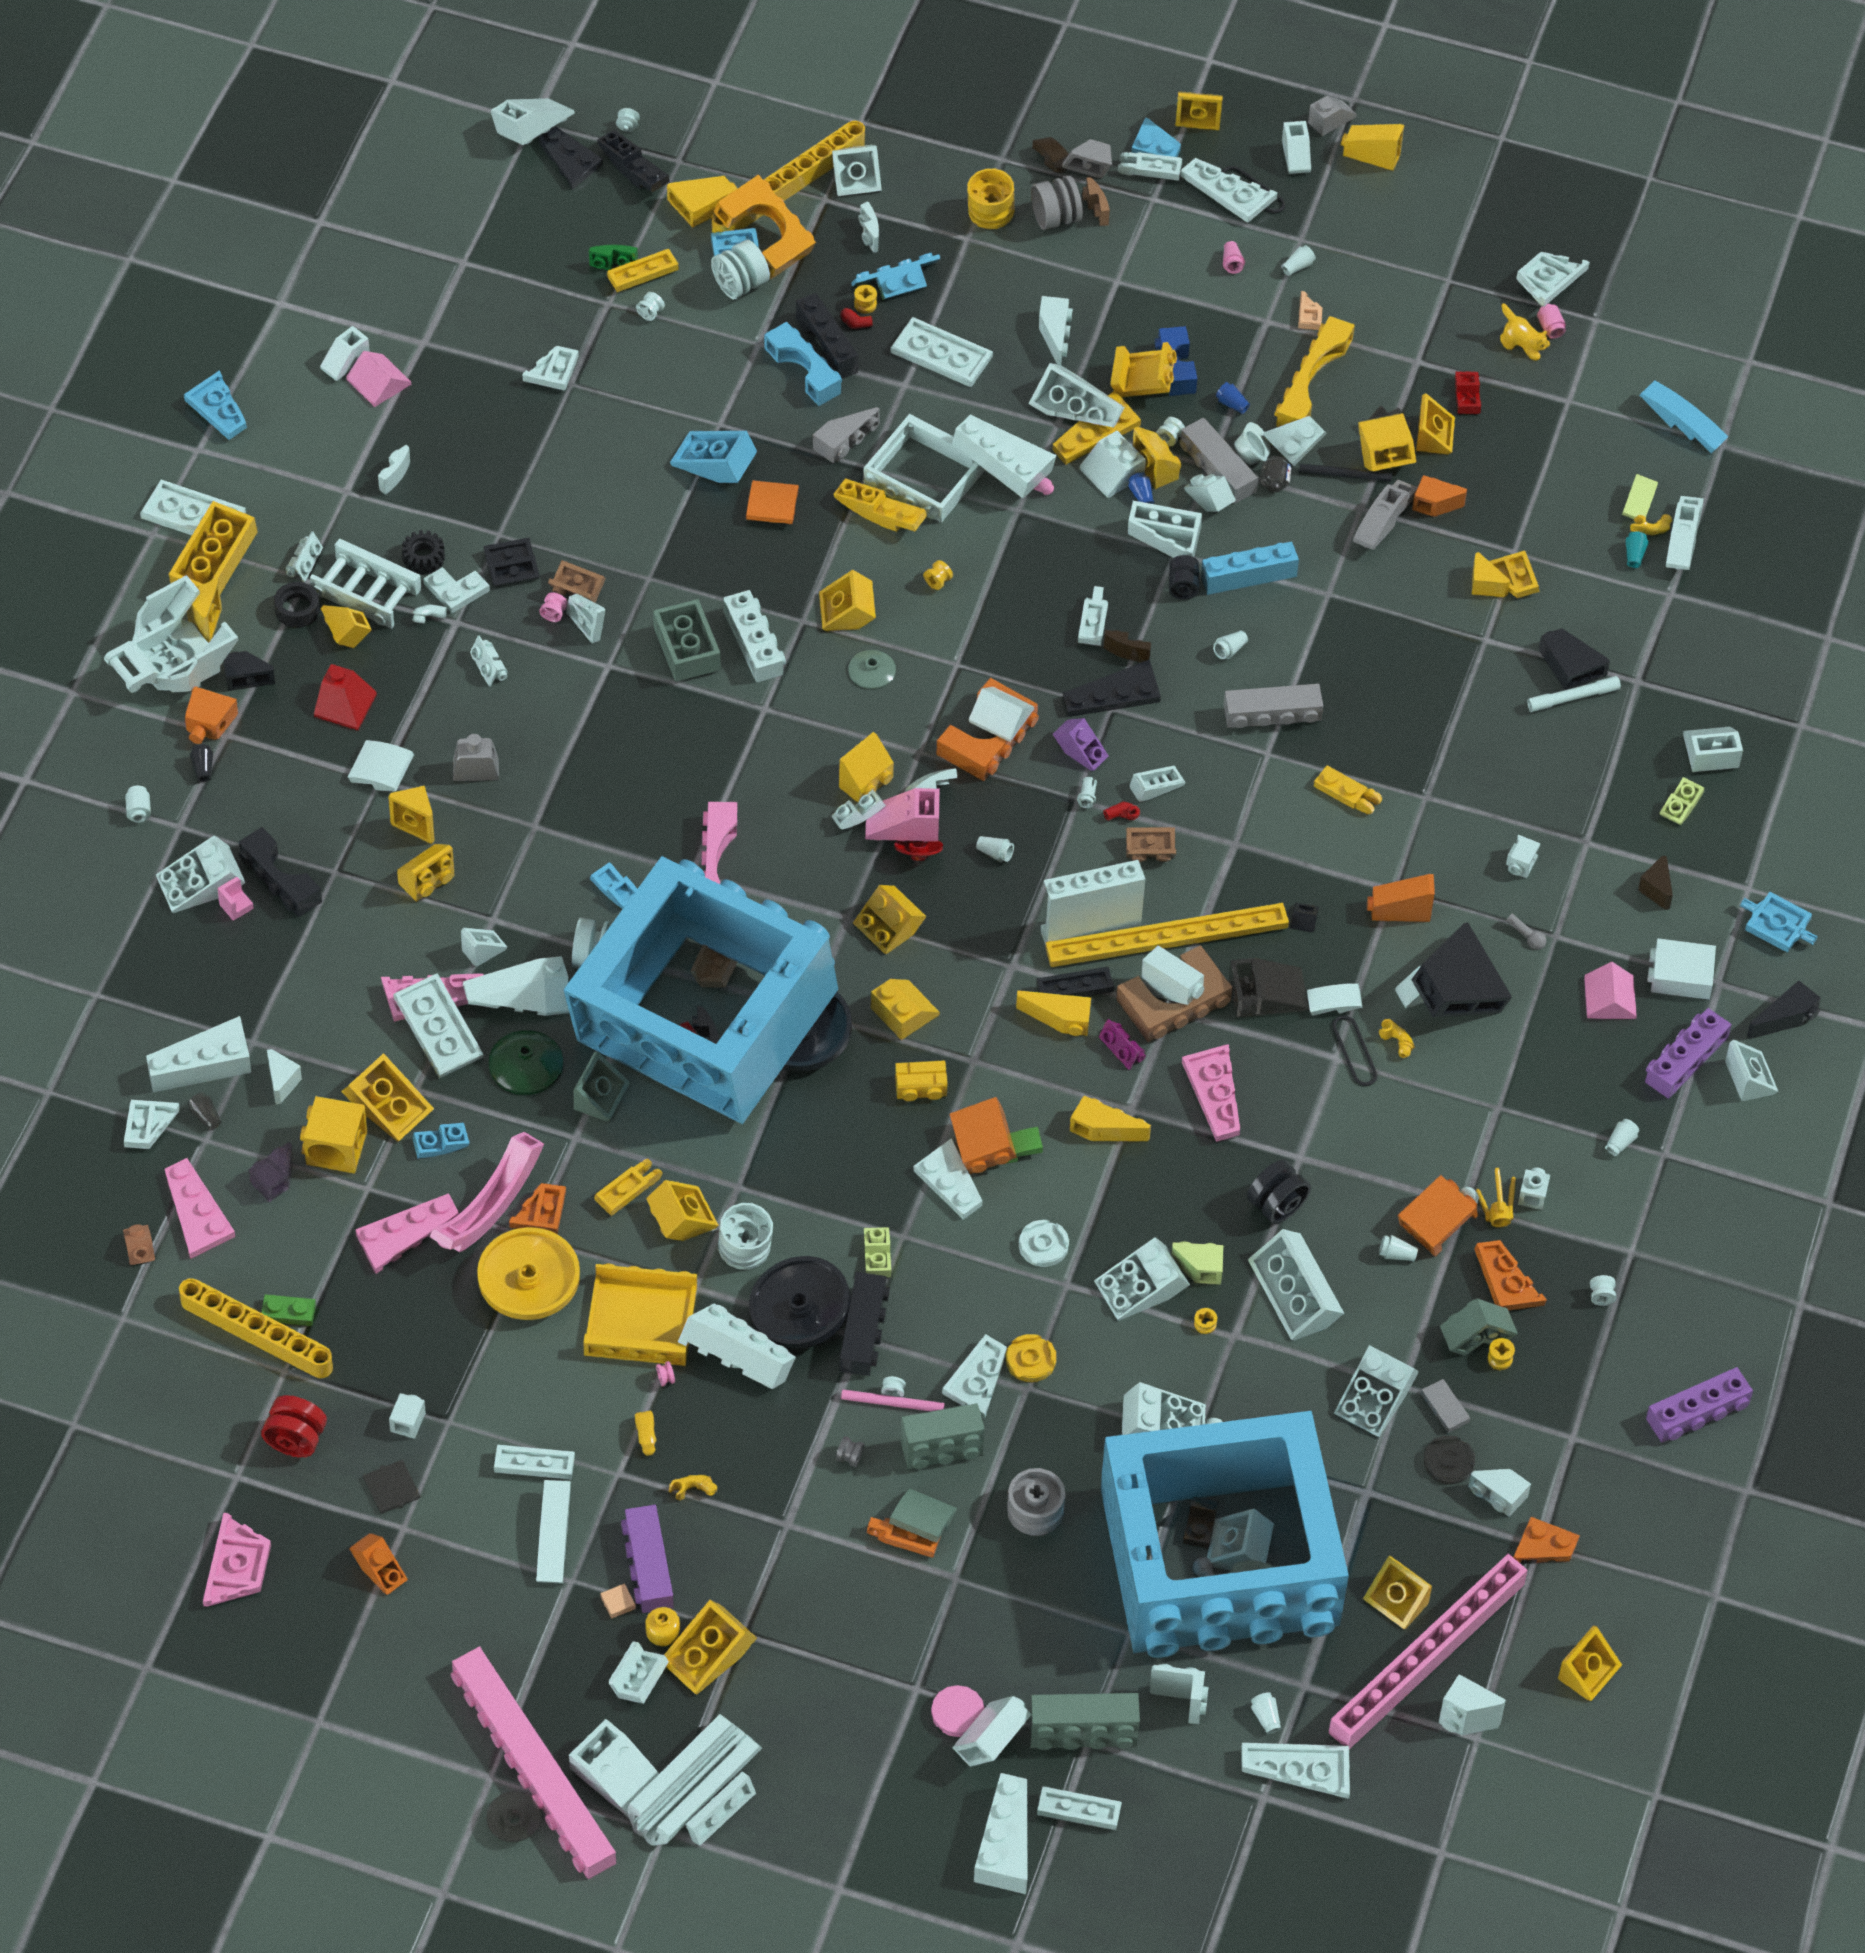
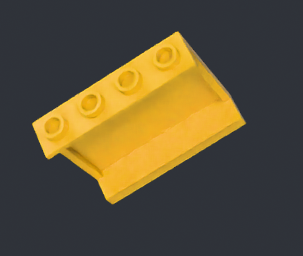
(639, 1314)

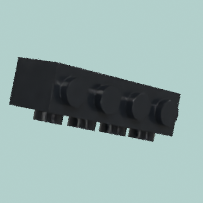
(863, 1323)

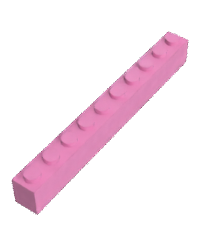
(1427, 1651)
(533, 1763)

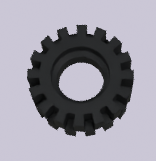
(423, 541)

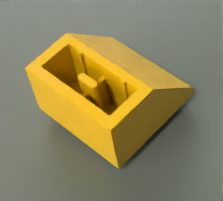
(1386, 442)
(427, 871)
(889, 918)

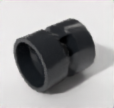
(1184, 577)

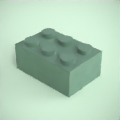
(686, 640)
(942, 1436)

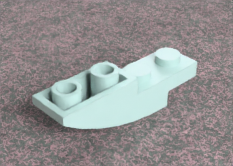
(1684, 532)

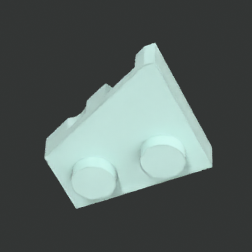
(553, 369)
(147, 1122)

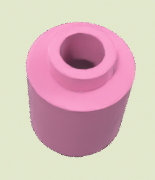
(1551, 321)

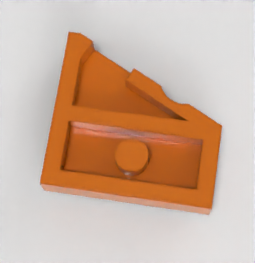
(542, 1209)
(1546, 1543)

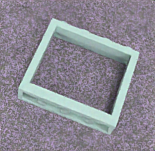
(934, 439)

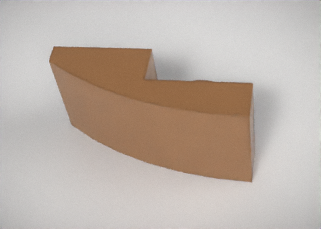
(1096, 200)

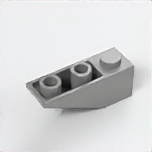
(841, 434)

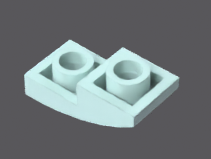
(870, 226)
(391, 476)
(931, 780)
(851, 815)
(1334, 997)

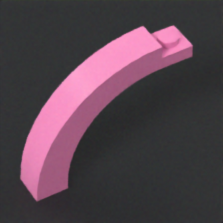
(494, 1197)

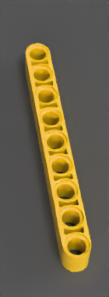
(804, 169)

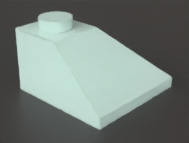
(856, 170)

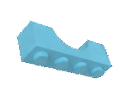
(788, 346)

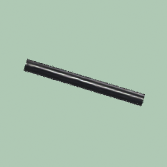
(1345, 472)

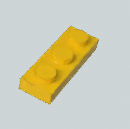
(642, 270)

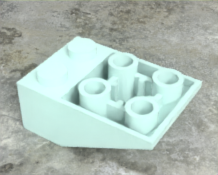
(528, 118)
(198, 875)
(1142, 1280)
(1375, 1391)
(1155, 1409)
(612, 1766)

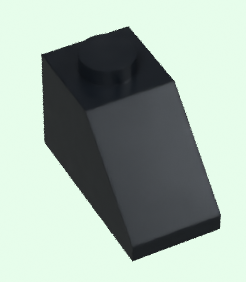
(247, 671)

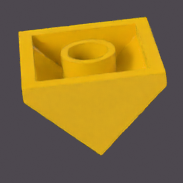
(1434, 427)
(206, 609)
(412, 813)
(1398, 1593)
(1589, 1665)

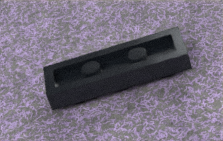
(1078, 983)

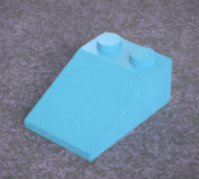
(715, 455)

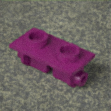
(1118, 1042)

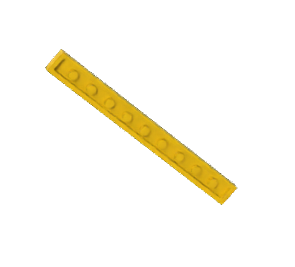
(1167, 935)

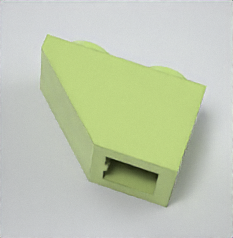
(1200, 1261)

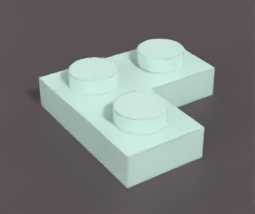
(455, 594)

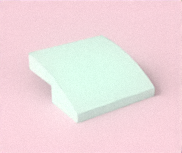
(380, 765)

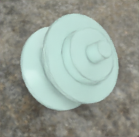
(627, 120)

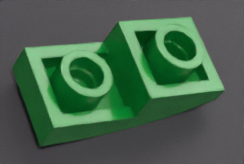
(607, 255)

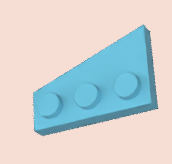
(217, 406)

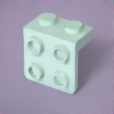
(1181, 1683)

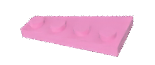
(453, 985)
(1213, 1084)
(394, 1235)

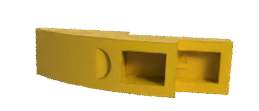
(876, 507)

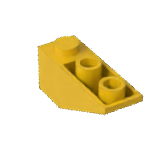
(1103, 1123)

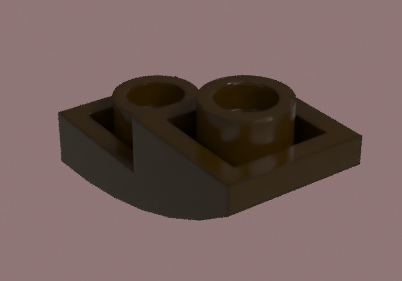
(1053, 153)
(1118, 644)

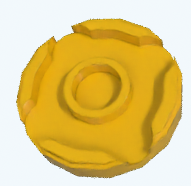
(1030, 1358)

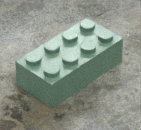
(1084, 1721)

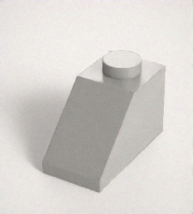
(1329, 114)
(1090, 159)

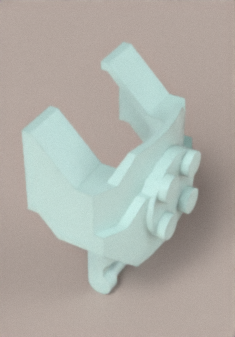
(168, 648)

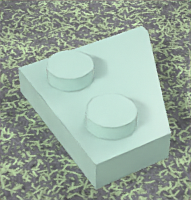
(1295, 438)
(586, 616)

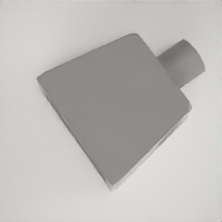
(475, 759)

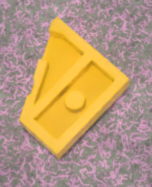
(1519, 572)

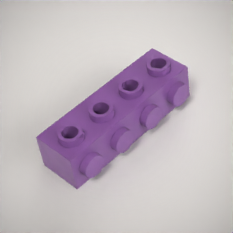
(1687, 1053)
(1699, 1405)

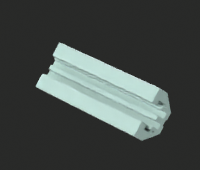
(691, 1781)

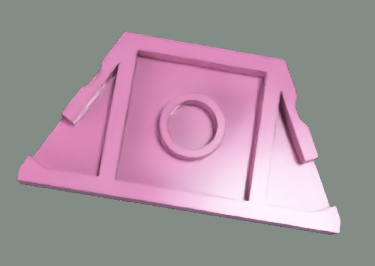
(237, 1563)

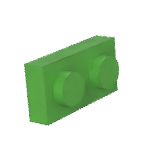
(289, 1309)

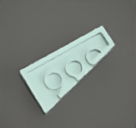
(1234, 194)

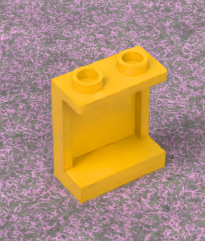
(1143, 371)

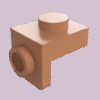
(139, 1244)

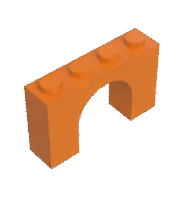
(982, 756)

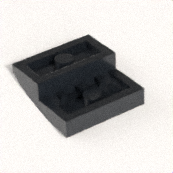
(511, 562)

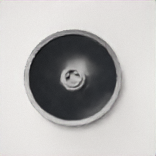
(825, 1038)
(800, 1302)

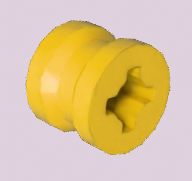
(865, 299)
(938, 575)
(1497, 1359)

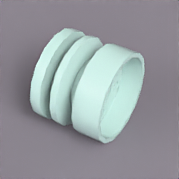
(740, 269)
(586, 939)
(745, 1224)

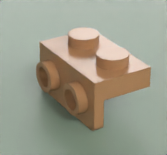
(576, 580)
(1150, 843)
(712, 968)

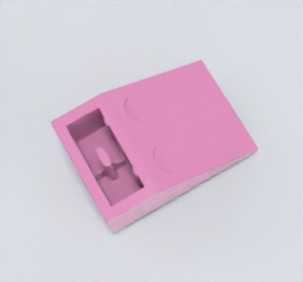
(907, 817)

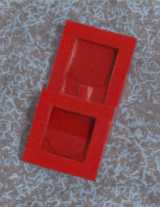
(1467, 392)

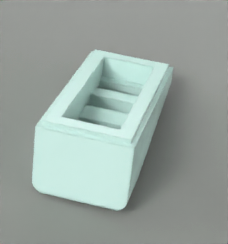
(1145, 791)

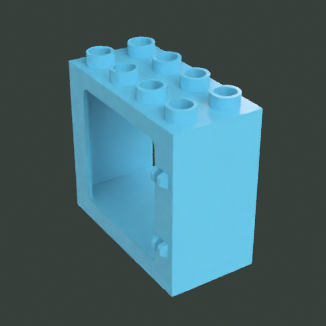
(1214, 1462)

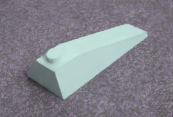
(1071, 397)
(527, 986)

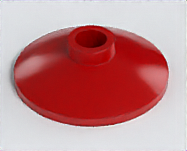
(918, 849)

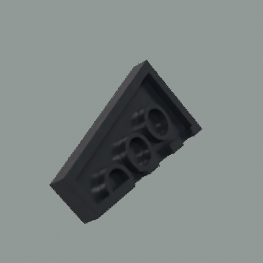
(1116, 691)

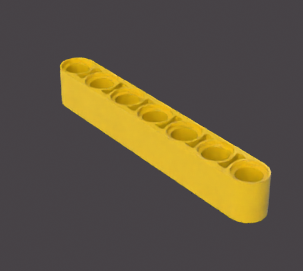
(262, 1337)

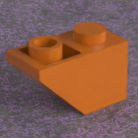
(1438, 497)
(378, 1562)

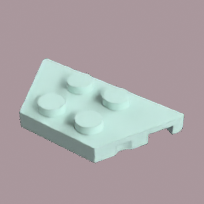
(1549, 275)

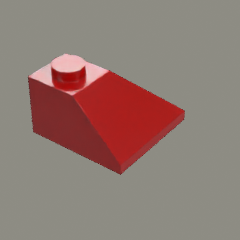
(344, 698)

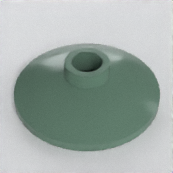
(872, 676)

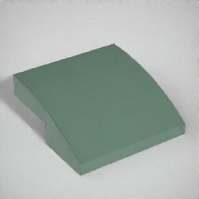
(922, 1515)

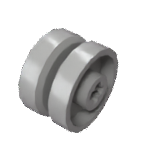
(1036, 1501)

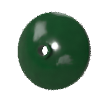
(525, 1072)

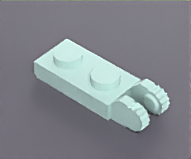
(1150, 165)

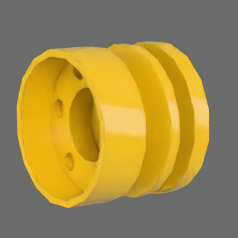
(991, 198)

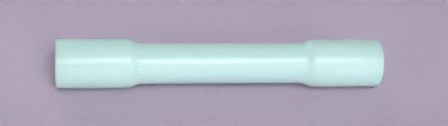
(1548, 700)

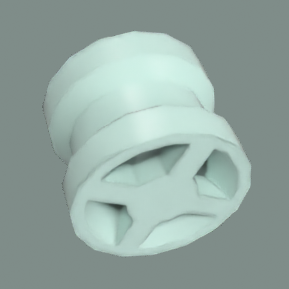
(650, 306)
(1170, 430)
(1603, 1290)

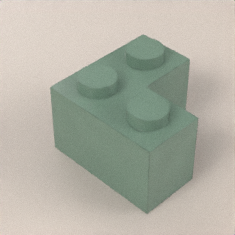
(1477, 1324)

